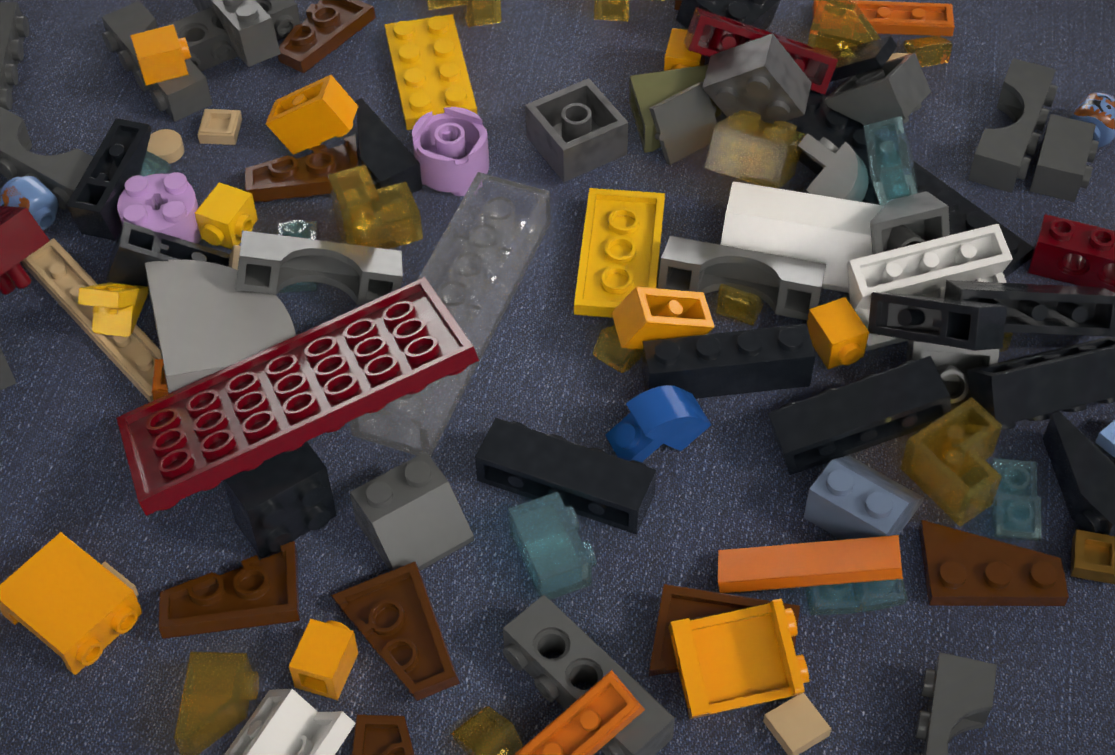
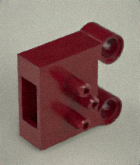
(18, 239)

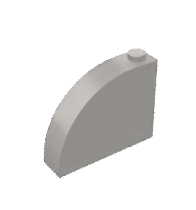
(208, 322)

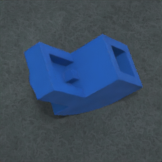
(658, 418)

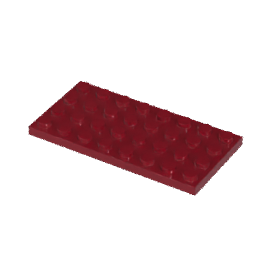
(291, 394)

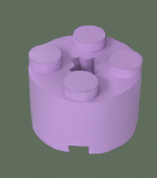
(450, 149)
(161, 204)

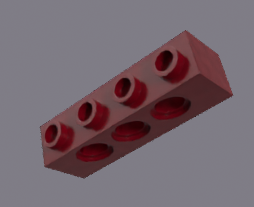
(714, 33)
(1074, 253)

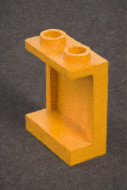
(69, 602)
(738, 659)

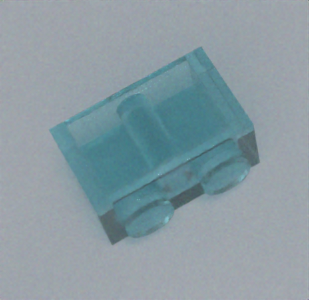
(890, 160)
(551, 546)

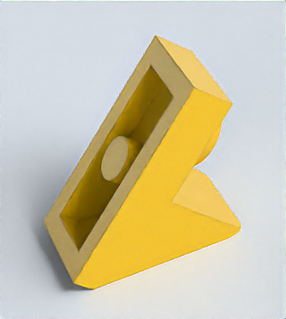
(114, 307)

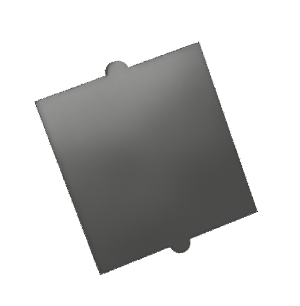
(684, 122)

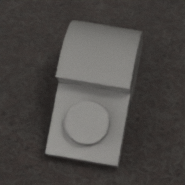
(842, 173)

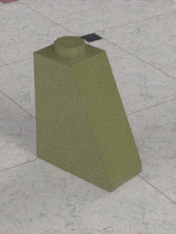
(655, 87)

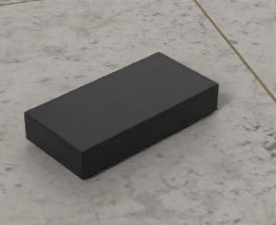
(863, 58)

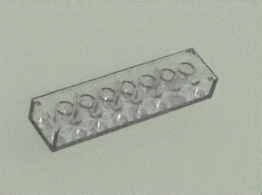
(475, 277)

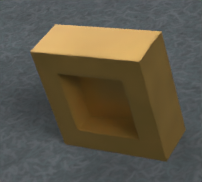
(1093, 556)

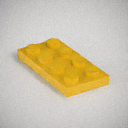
(428, 67)
(618, 248)

